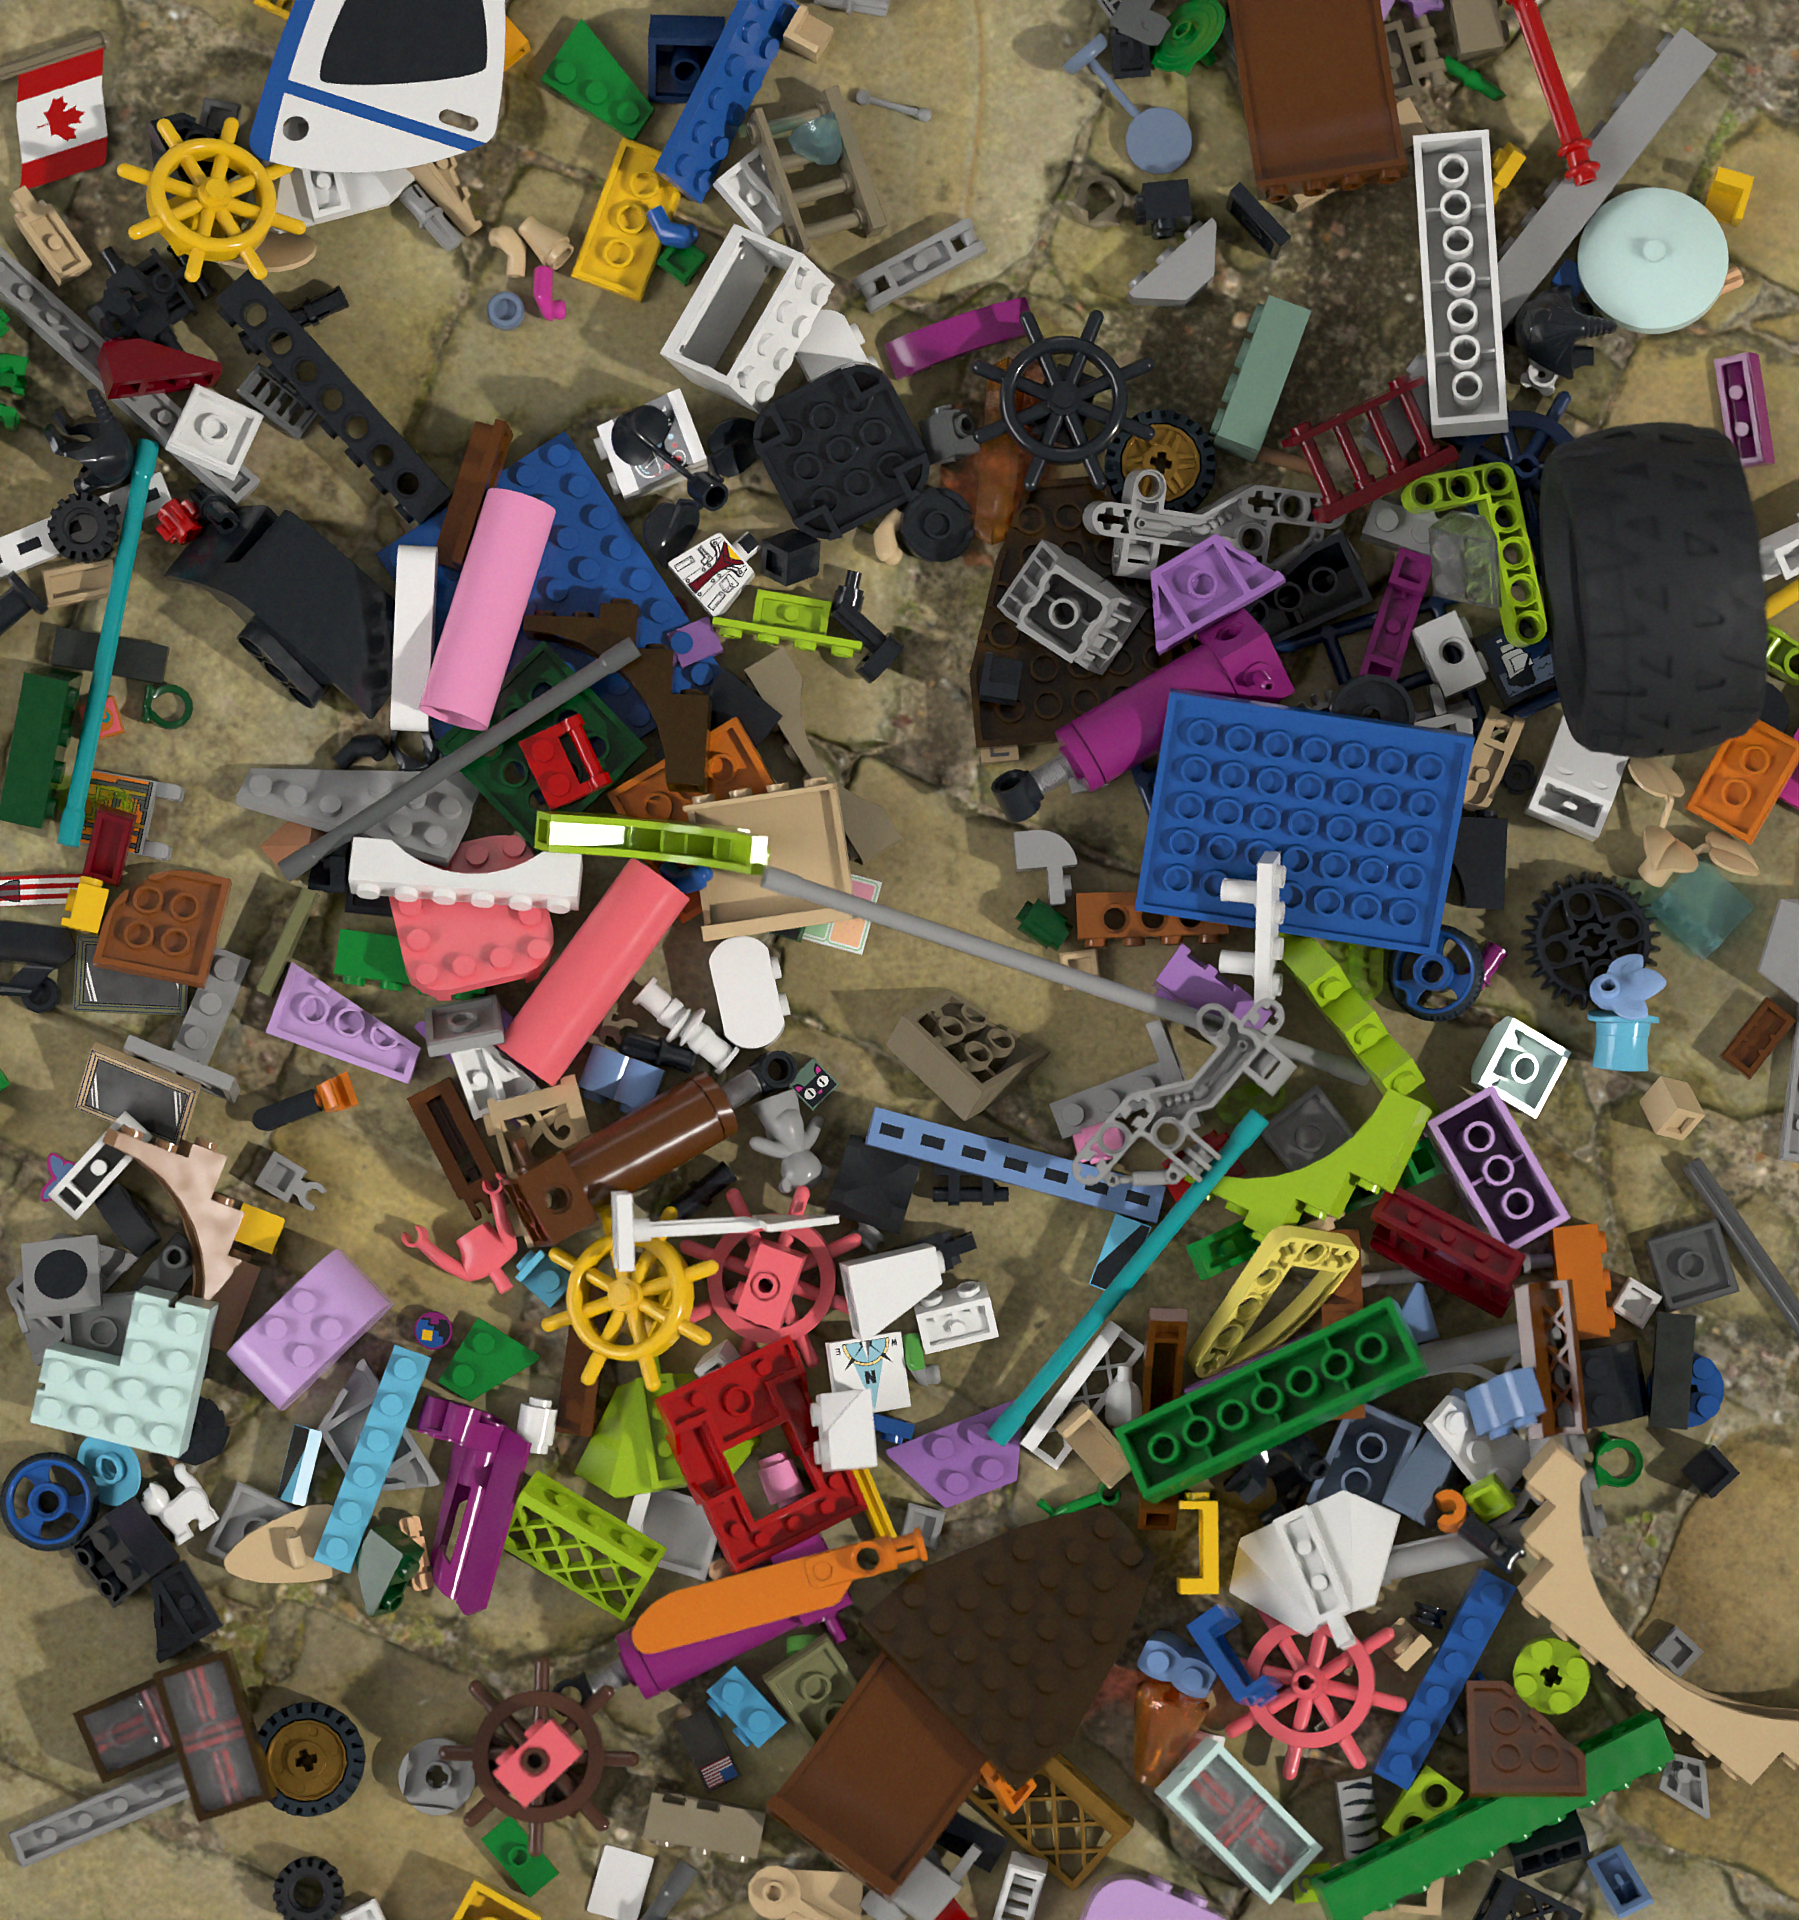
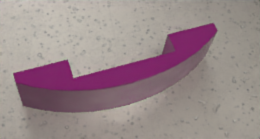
(956, 337)
(1396, 614)

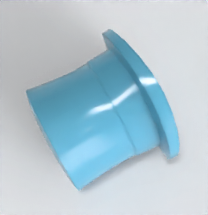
(1621, 1042)

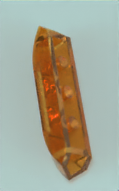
(997, 471)

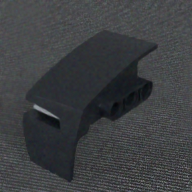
(303, 603)

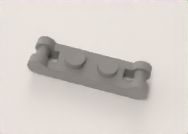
(919, 265)

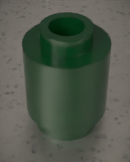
(1043, 924)

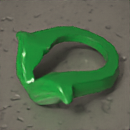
(1606, 1444)

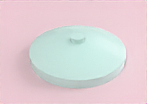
(1652, 260)

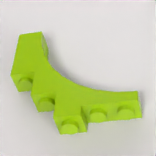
(652, 839)
(1353, 1019)
(1372, 1156)

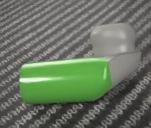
(915, 1361)

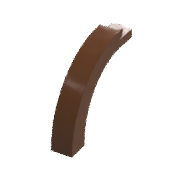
(1160, 1385)

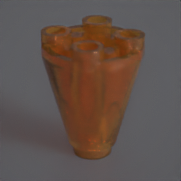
(1163, 1728)

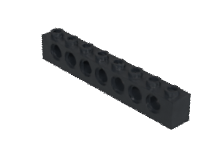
(250, 292)

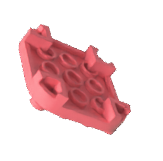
(472, 946)

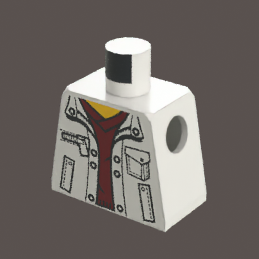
(716, 571)

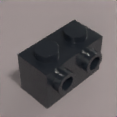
(1163, 208)

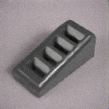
(252, 381)

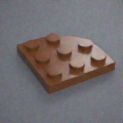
(165, 927)

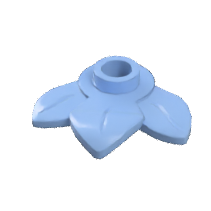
(1631, 987)

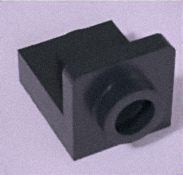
(1129, 56)
(333, 872)

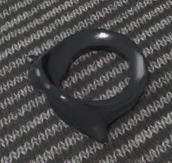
(410, 764)

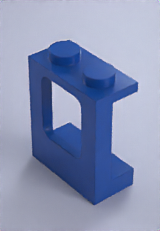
(1208, 1633)

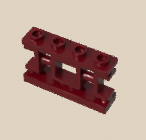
(1446, 1251)

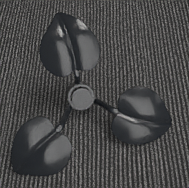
(669, 525)

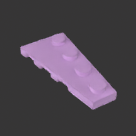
(333, 1025)

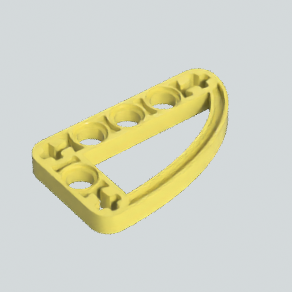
(1279, 1250)

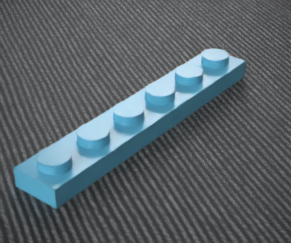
(372, 1459)

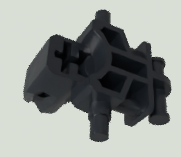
(146, 298)

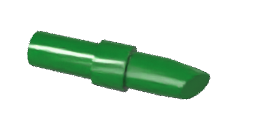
(1473, 79)

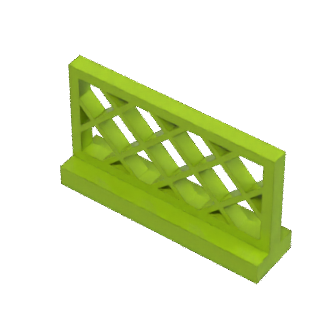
(590, 1527)

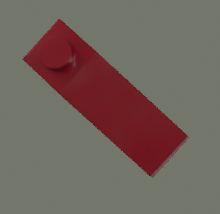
(149, 368)

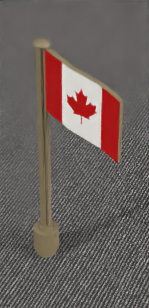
(61, 110)

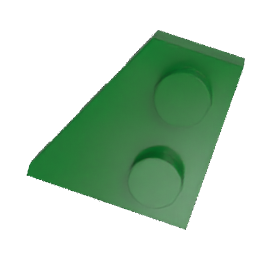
(485, 1361)

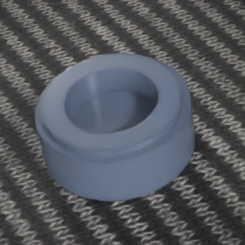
(505, 311)

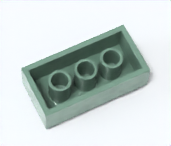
(1262, 374)

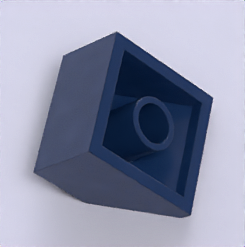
(678, 54)

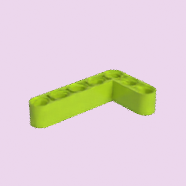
(1515, 536)

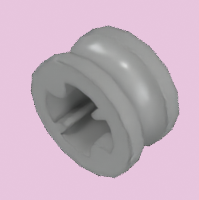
(870, 1237)

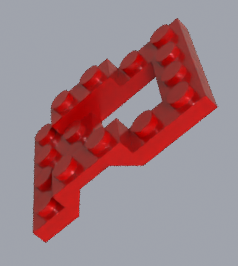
(732, 1407)

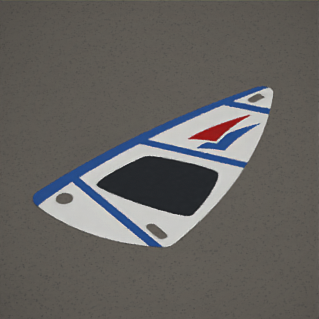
(378, 79)

